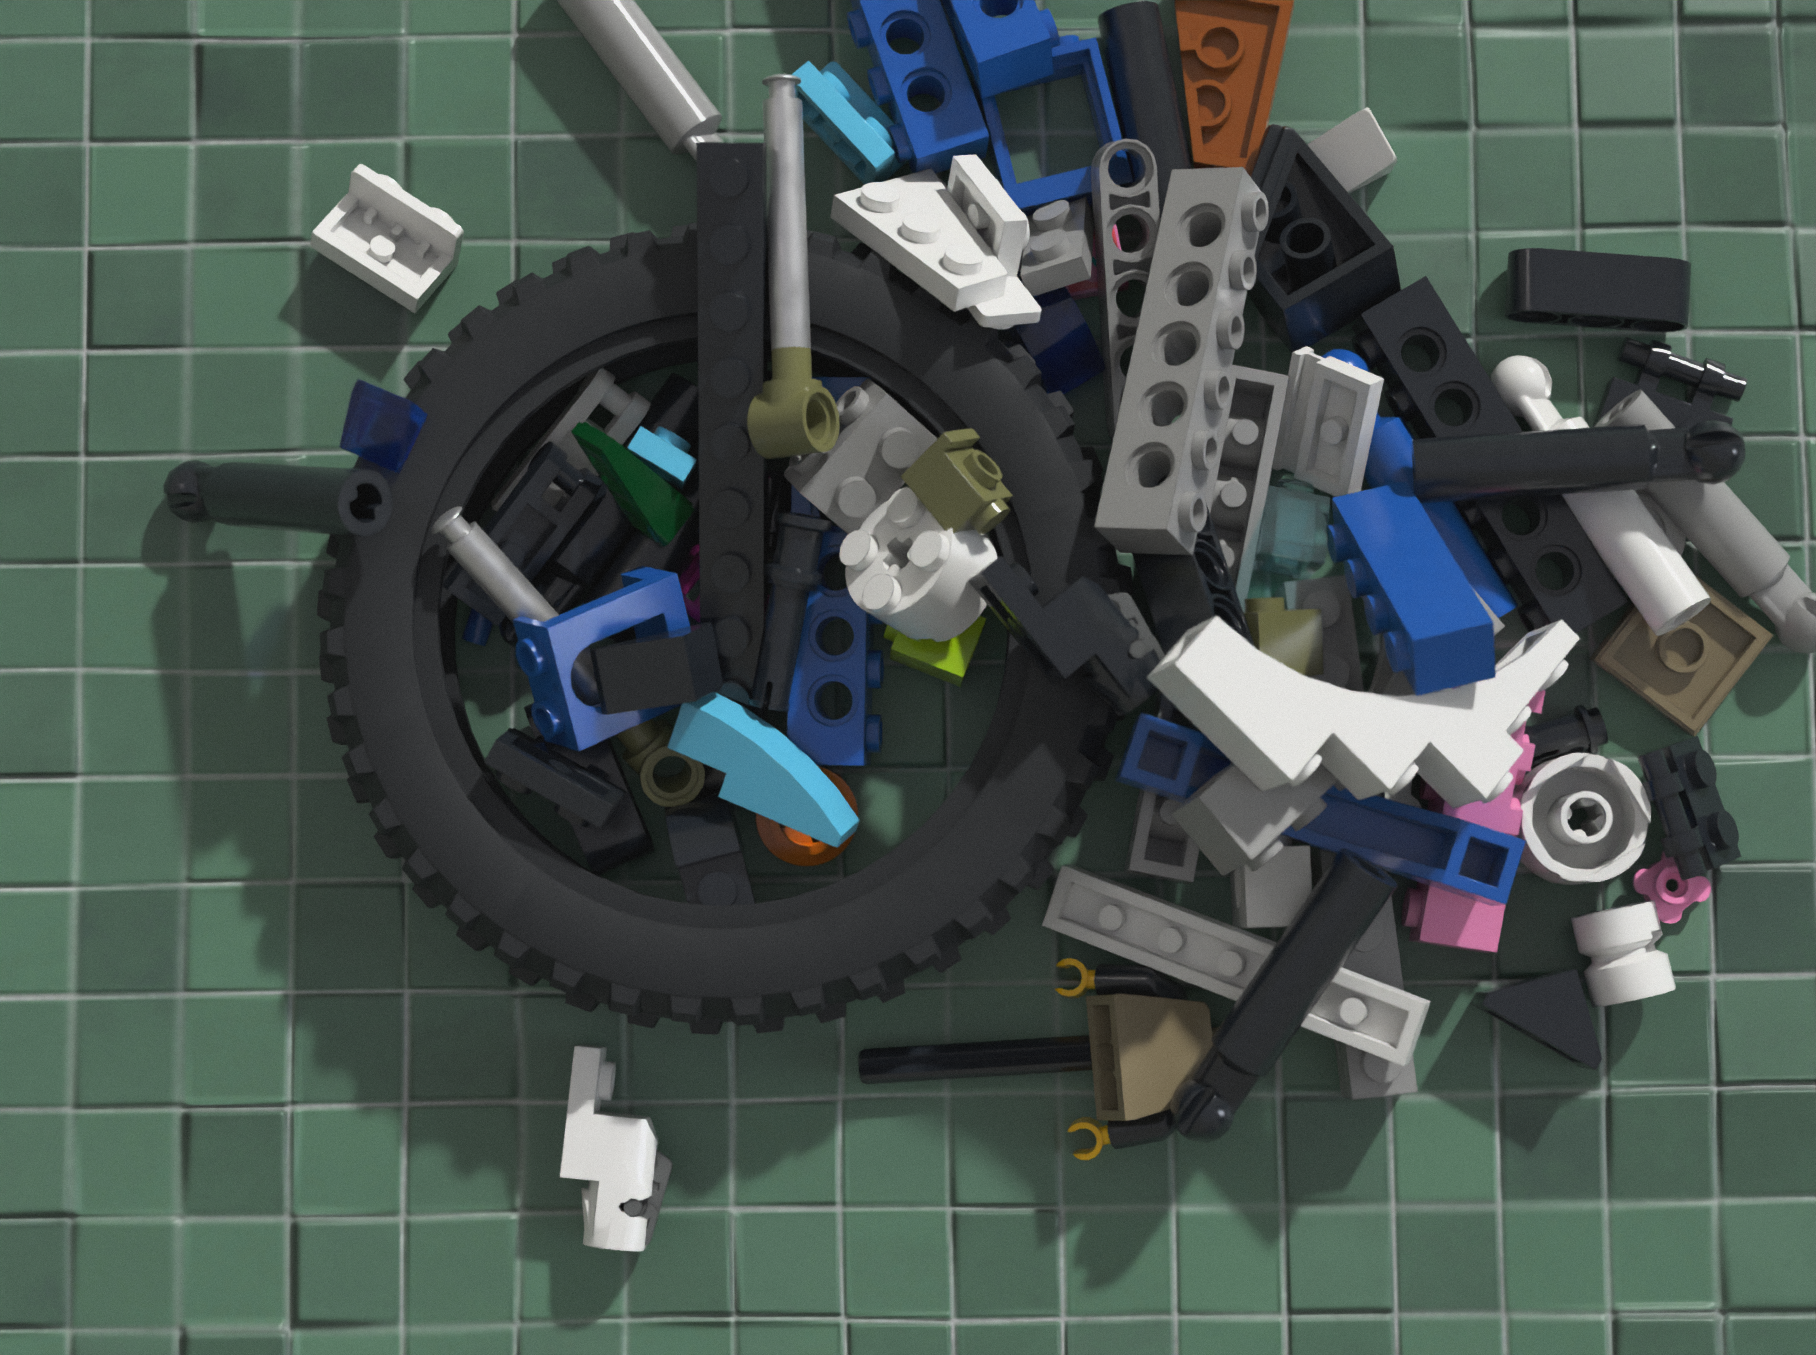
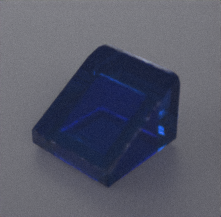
(381, 426)

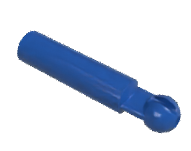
(1391, 463)

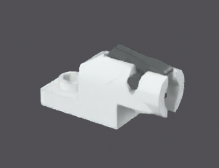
(616, 1157)

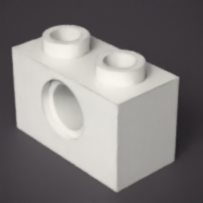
(1274, 891)

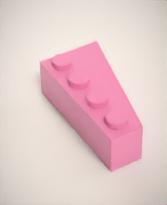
(1451, 919)

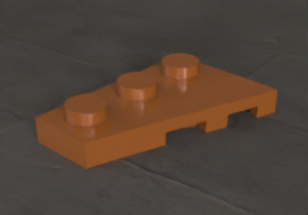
(1230, 74)

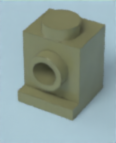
(959, 484)

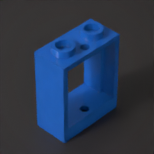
(1069, 60)

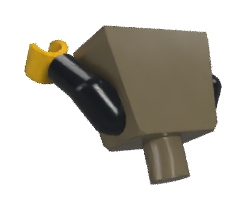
(1142, 1050)

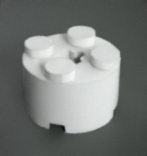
(914, 570)
(1609, 836)

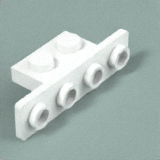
(1005, 233)

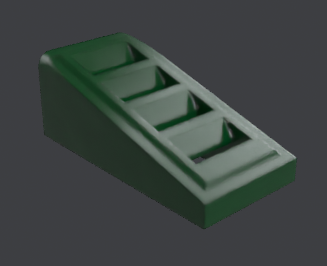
(642, 495)

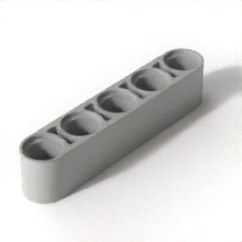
(1117, 266)

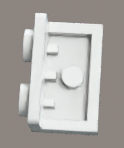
(389, 239)

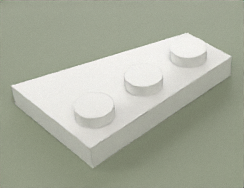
(924, 236)

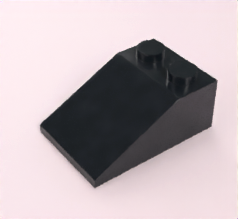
(1320, 258)

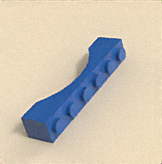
(1388, 833)

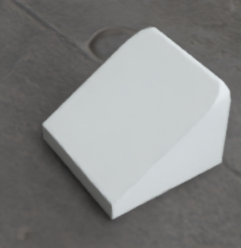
(1355, 151)

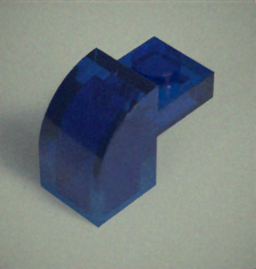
(1059, 342)

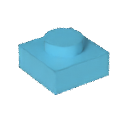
(664, 454)

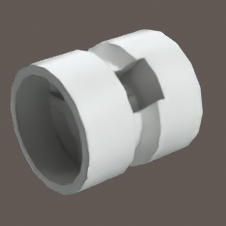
(1623, 954)

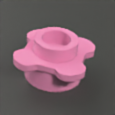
(1669, 904)

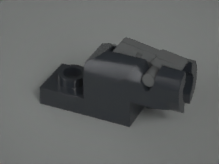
(1074, 631)

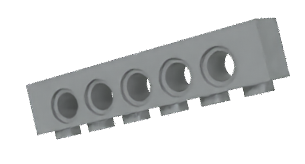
(1198, 210)

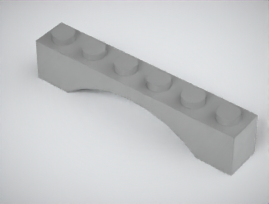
(1241, 823)

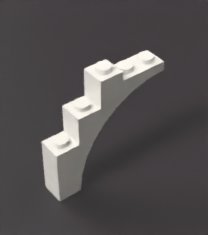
(1286, 723)

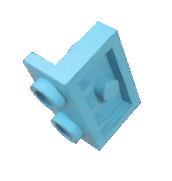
(847, 121)

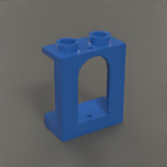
(548, 649)

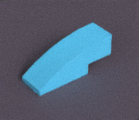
(762, 769)

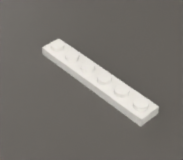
(1226, 959)

